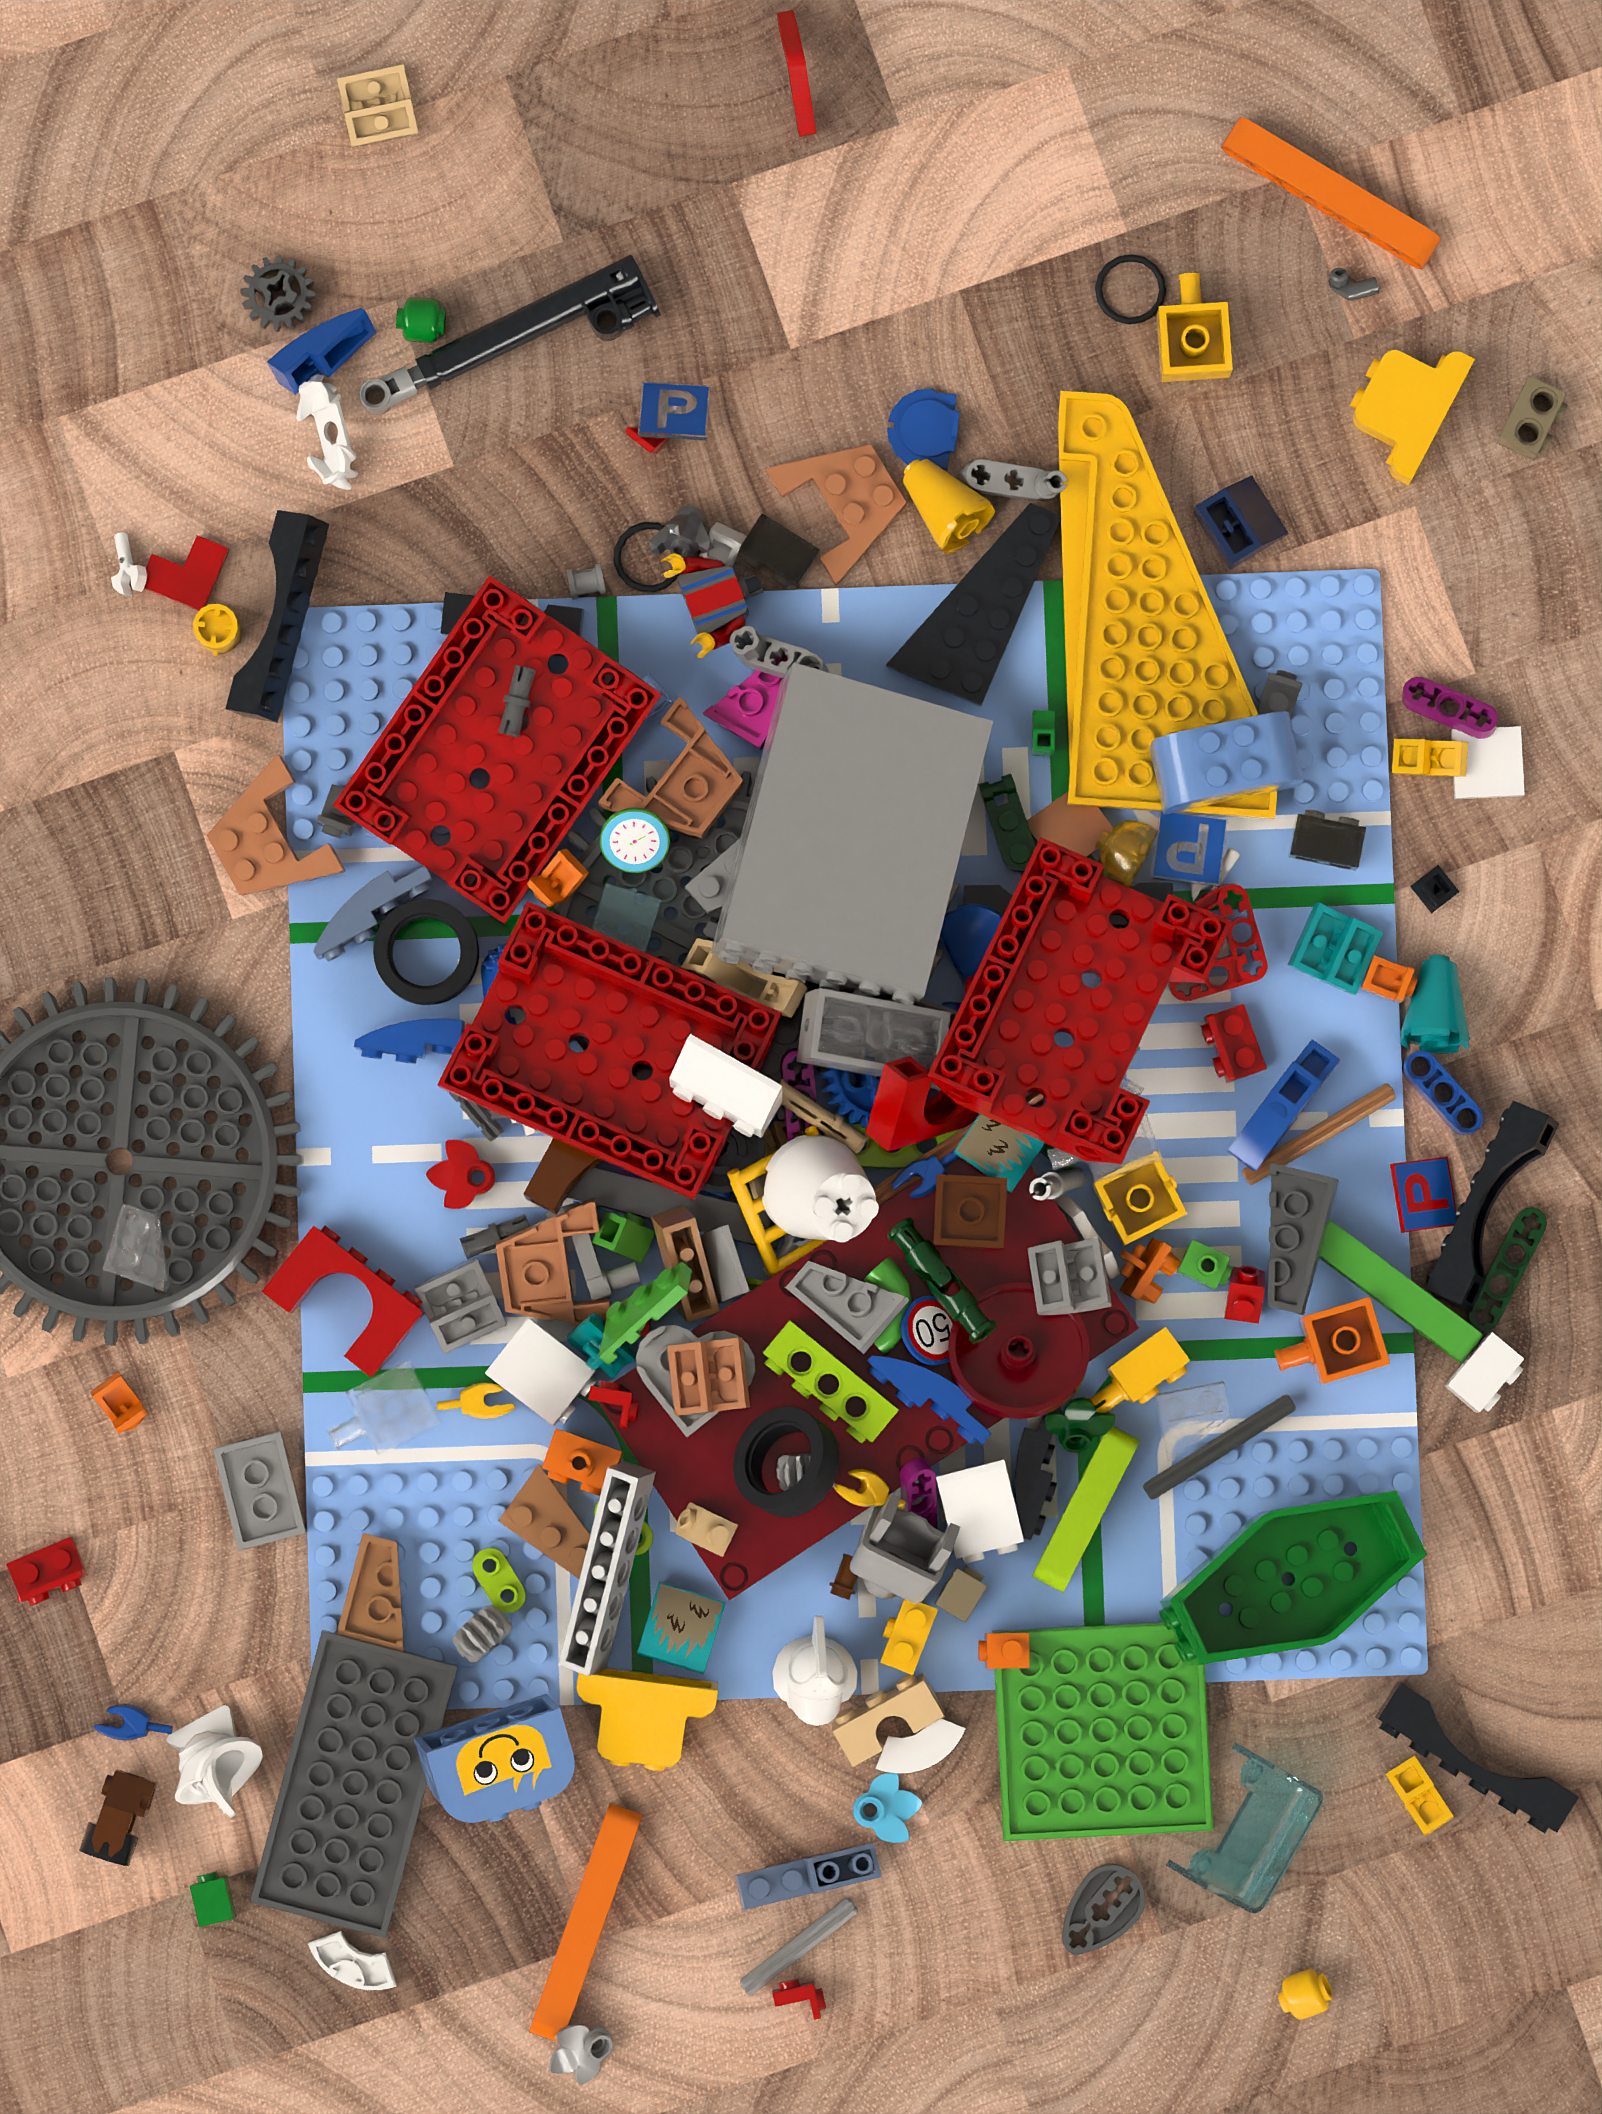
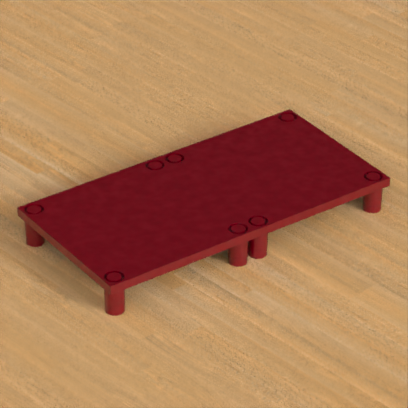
(701, 1465)

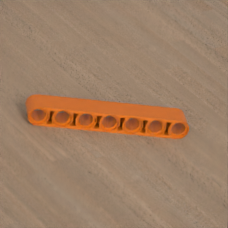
(1330, 193)
(586, 1921)

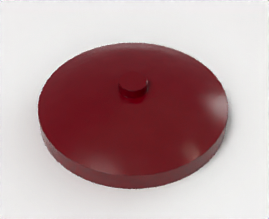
(1026, 1362)

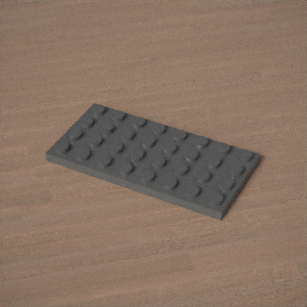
(352, 1784)

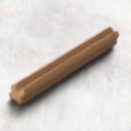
(1323, 1131)

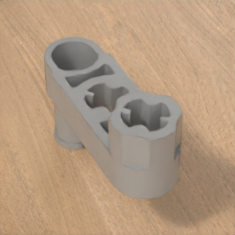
(1031, 480)
(761, 652)
(599, 1281)

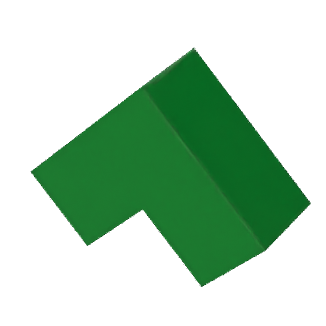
(1043, 733)

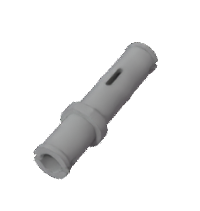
(1057, 1183)

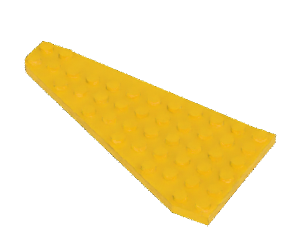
(1135, 618)

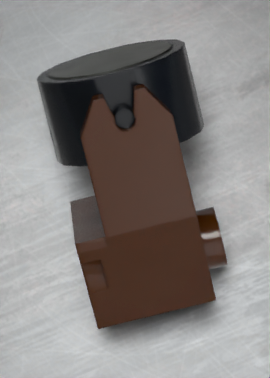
(124, 1801)

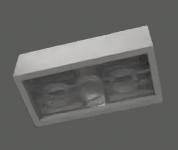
(867, 1032)

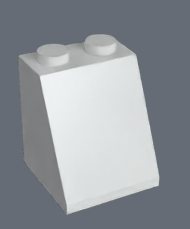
(542, 1373)
(984, 1509)

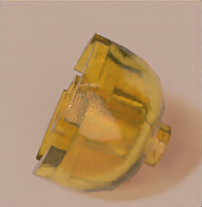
(1125, 850)

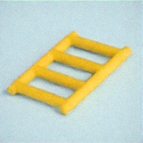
(751, 1208)

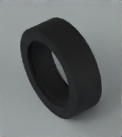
(406, 914)
(816, 1480)

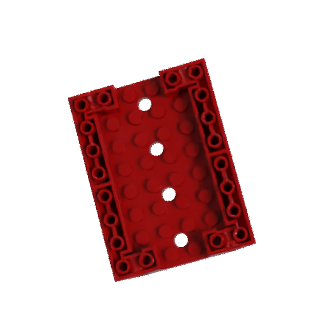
(537, 782)
(632, 1015)

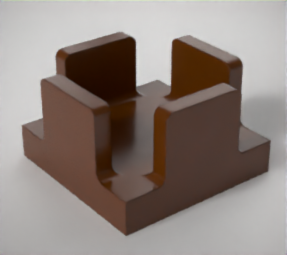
(970, 1211)

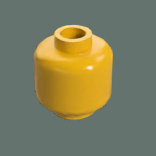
(1305, 1994)

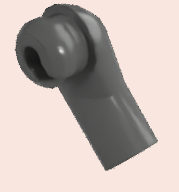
(1349, 288)

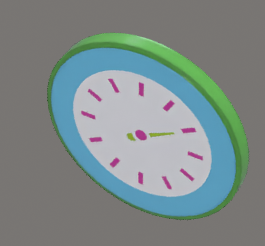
(634, 840)

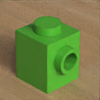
(624, 1235)
(1205, 1265)

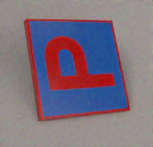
(1424, 1194)

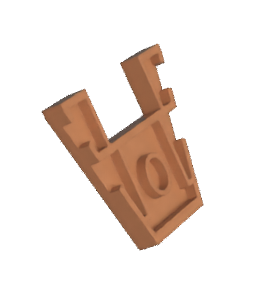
(856, 492)
(693, 787)
(255, 845)
(537, 1268)

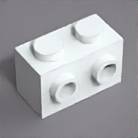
(1485, 1372)

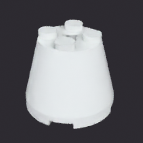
(818, 1190)

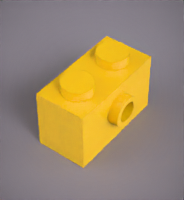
(907, 1635)

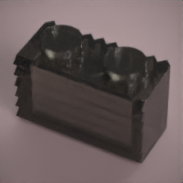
(778, 552)
(1327, 841)

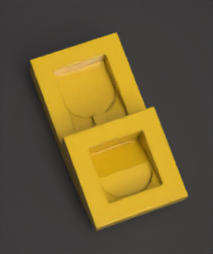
(1430, 757)
(1419, 1796)

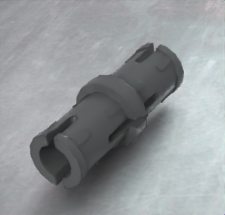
(517, 701)
(487, 1238)

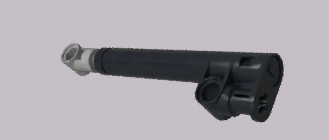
(611, 291)

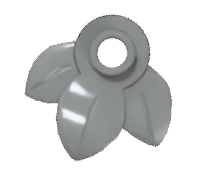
(579, 2052)

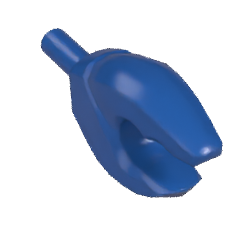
(926, 1169)
(135, 1726)

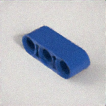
(1446, 1110)

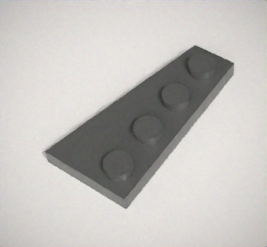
(1297, 1228)

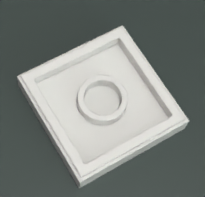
(1492, 765)

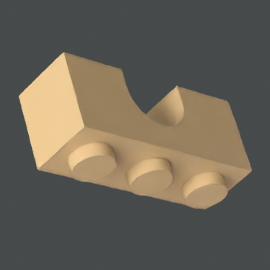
(910, 1700)

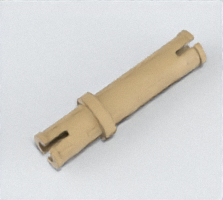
(816, 1115)

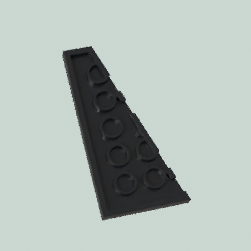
(972, 626)

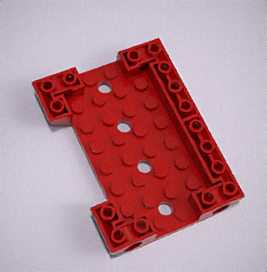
(1034, 989)

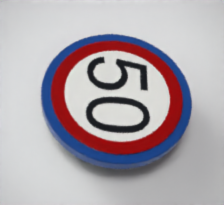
(927, 1330)

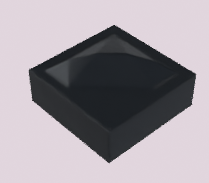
(1434, 889)

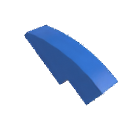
(321, 349)

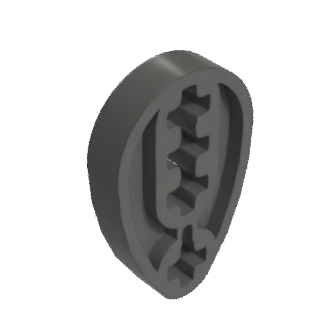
(1120, 1917)

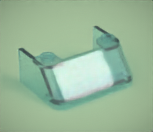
(1259, 1838)

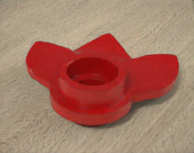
(456, 1174)

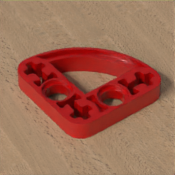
(1233, 962)

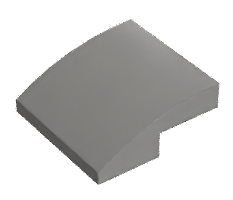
(724, 1264)
(1069, 1277)
(460, 1305)

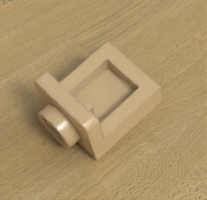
(705, 1529)

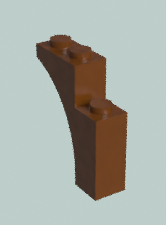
(558, 1174)

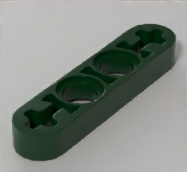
(1510, 1271)

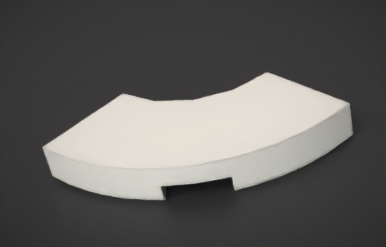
(1085, 1231)
(920, 1750)
(352, 1966)

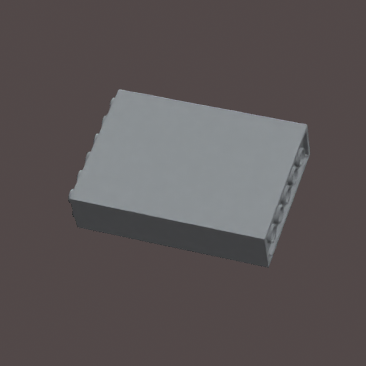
(852, 837)

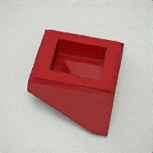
(650, 444)

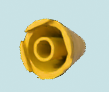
(946, 504)

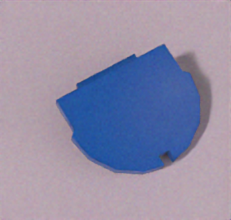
(924, 427)
(968, 935)

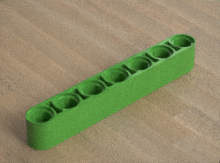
(1398, 1293)

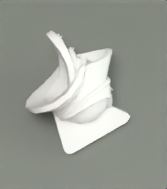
(815, 1676)
(213, 1760)

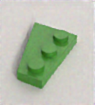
(652, 1301)

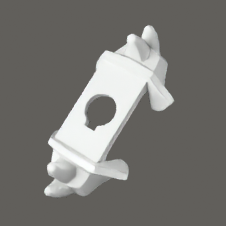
(321, 402)

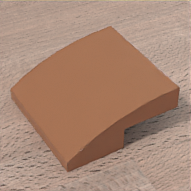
(1070, 825)
(708, 1376)

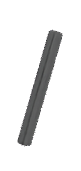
(1219, 1447)

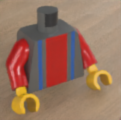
(713, 598)

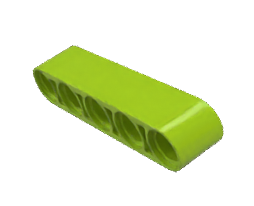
(1085, 1508)

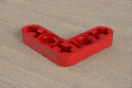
(797, 72)

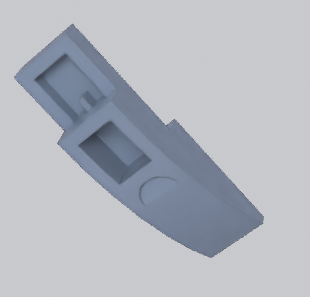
(356, 917)
(808, 1875)

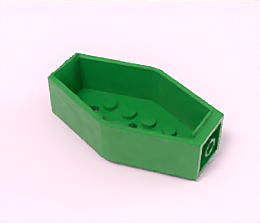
(1327, 1586)

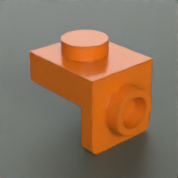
(558, 879)
(1389, 980)
(119, 1403)
(1004, 1650)

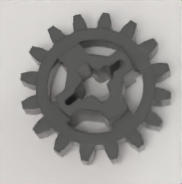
(291, 300)

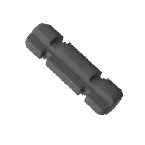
(480, 1117)

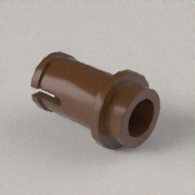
(844, 1580)

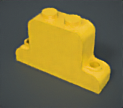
(1408, 405)
(645, 1714)

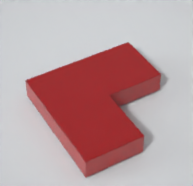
(194, 581)

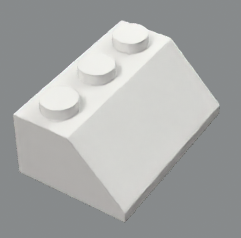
(725, 1087)

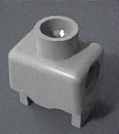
(901, 1553)

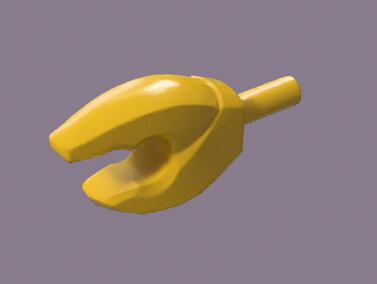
(473, 1402)
(872, 1491)

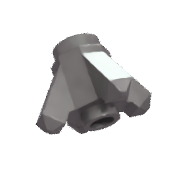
(683, 534)

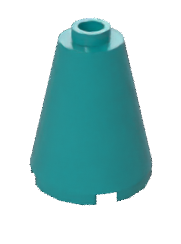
(1436, 1009)

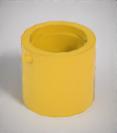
(217, 628)

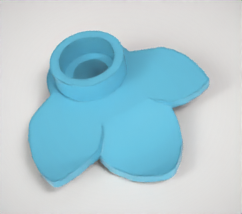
(892, 1806)

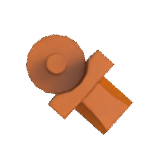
(1143, 1266)

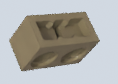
(1526, 415)
(961, 1592)

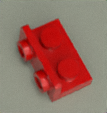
(1234, 1044)
(47, 1570)

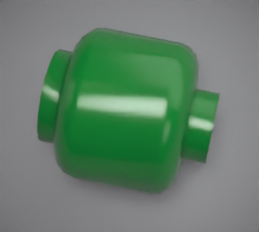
(421, 320)

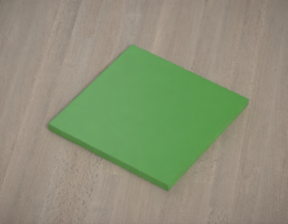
(1103, 1735)

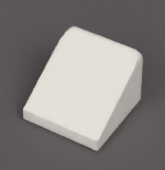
(725, 544)

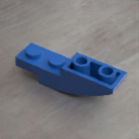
(410, 1039)
(1283, 1105)
(918, 1384)

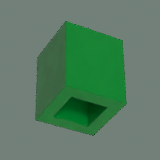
(212, 1899)

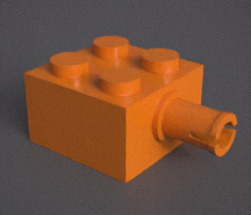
(1338, 1342)
(580, 1460)

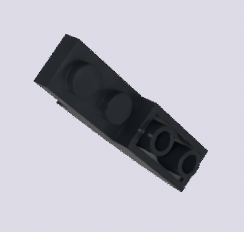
(1031, 1483)

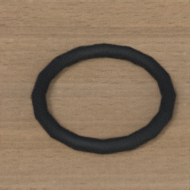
(1127, 258)
(619, 568)

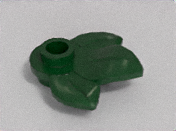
(1078, 1424)

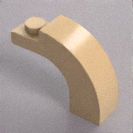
(764, 988)

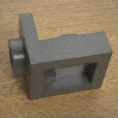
(1279, 693)
(333, 820)

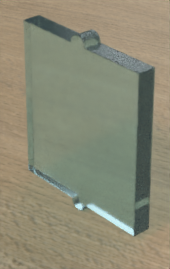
(626, 916)

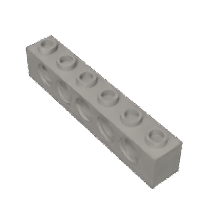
(606, 1568)

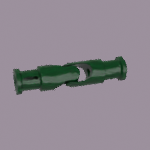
(929, 1265)

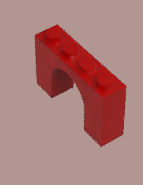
(901, 1110)
(322, 1256)

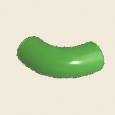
(890, 1278)

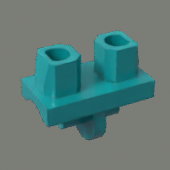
(588, 1339)

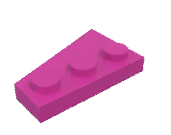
(748, 707)

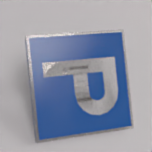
(674, 410)
(1189, 848)

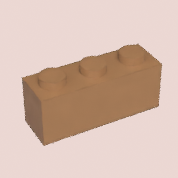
(681, 1242)

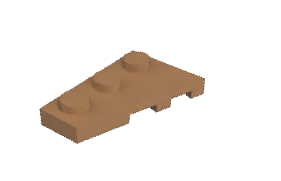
(548, 1522)
(374, 1596)

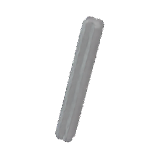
(798, 1946)

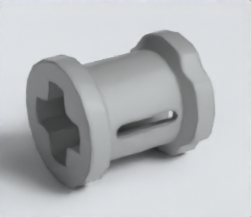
(586, 581)

